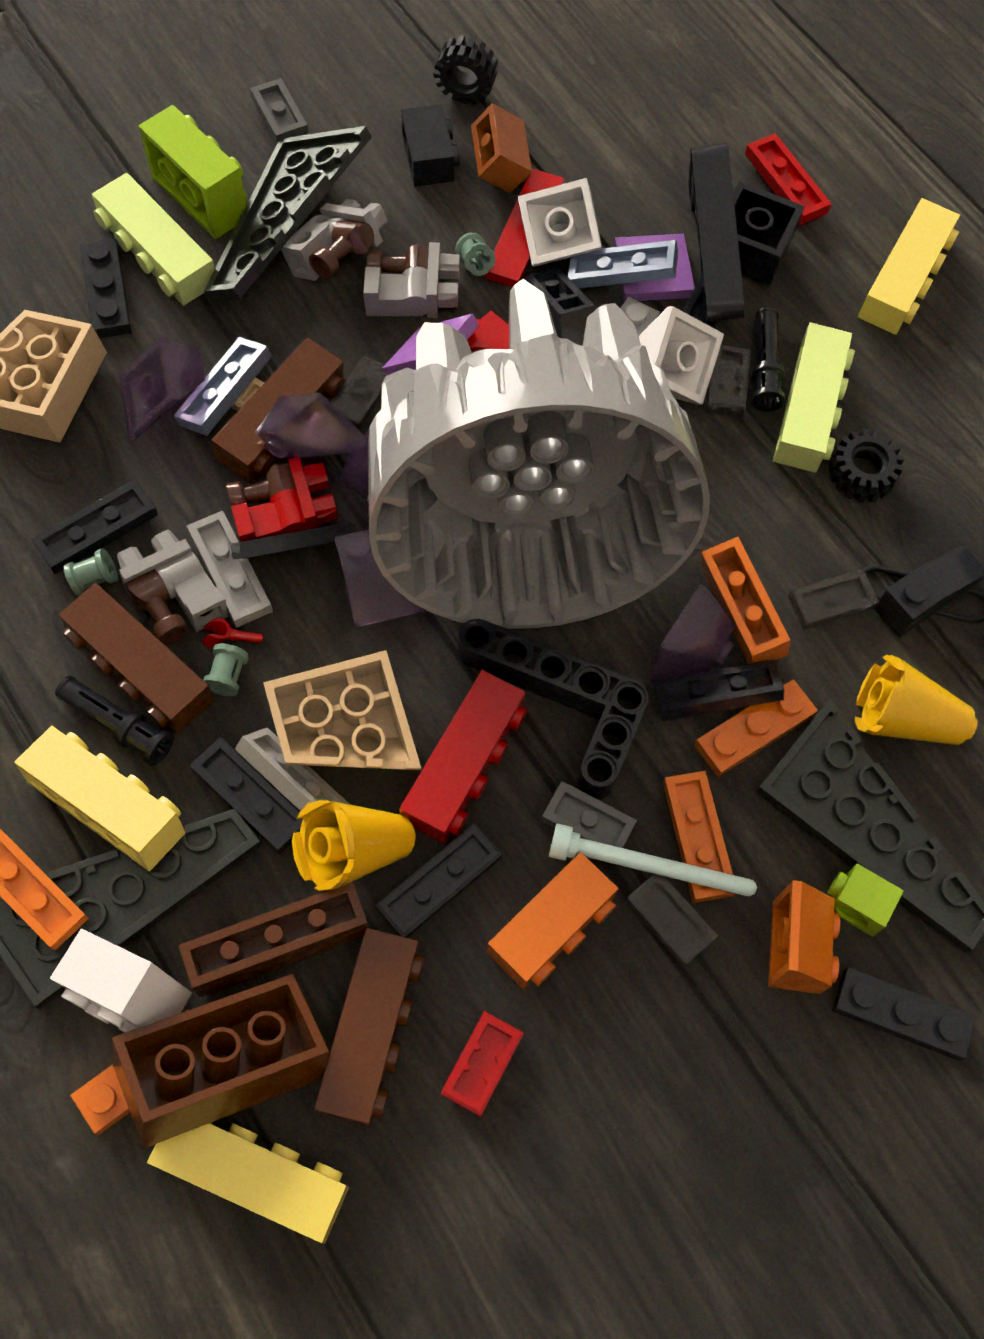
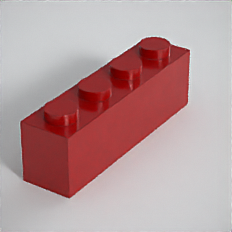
(463, 757)

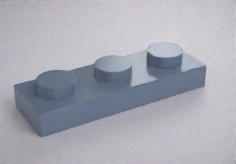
(625, 264)
(223, 386)

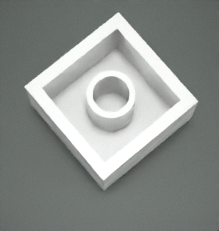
(117, 984)

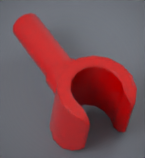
(225, 632)

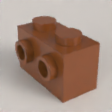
(501, 148)

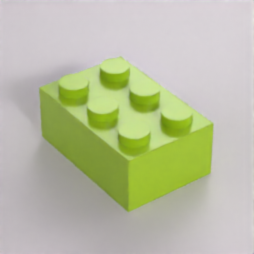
(194, 170)

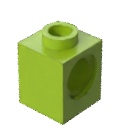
(864, 899)

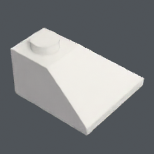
(560, 222)
(684, 351)

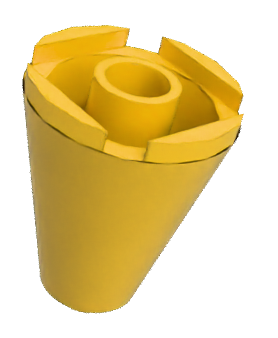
(911, 706)
(348, 842)

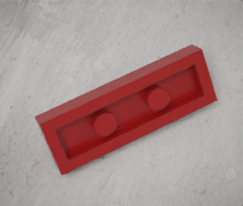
(787, 176)

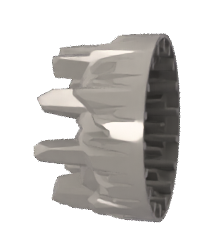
(532, 472)

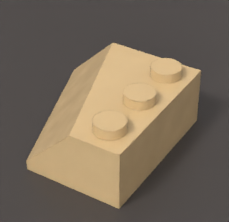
(45, 373)
(343, 716)

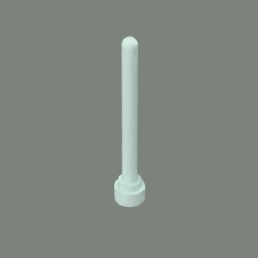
(569, 844)

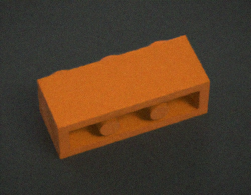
(745, 602)
(553, 922)

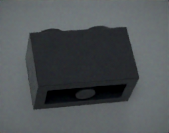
(429, 145)

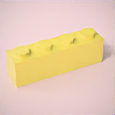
(908, 267)
(102, 797)
(255, 1177)

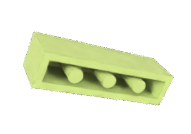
(153, 238)
(814, 397)

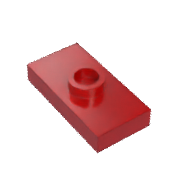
(482, 1064)

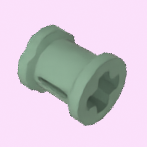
(467, 248)
(90, 571)
(226, 669)

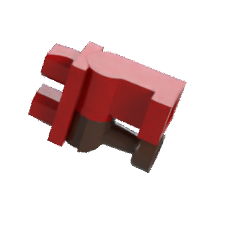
(290, 501)

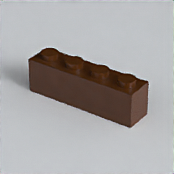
(304, 372)
(136, 658)
(273, 940)
(368, 1029)

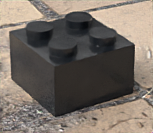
(763, 230)

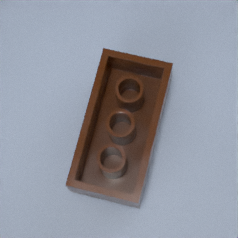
(218, 1059)

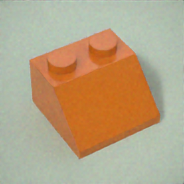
(803, 940)

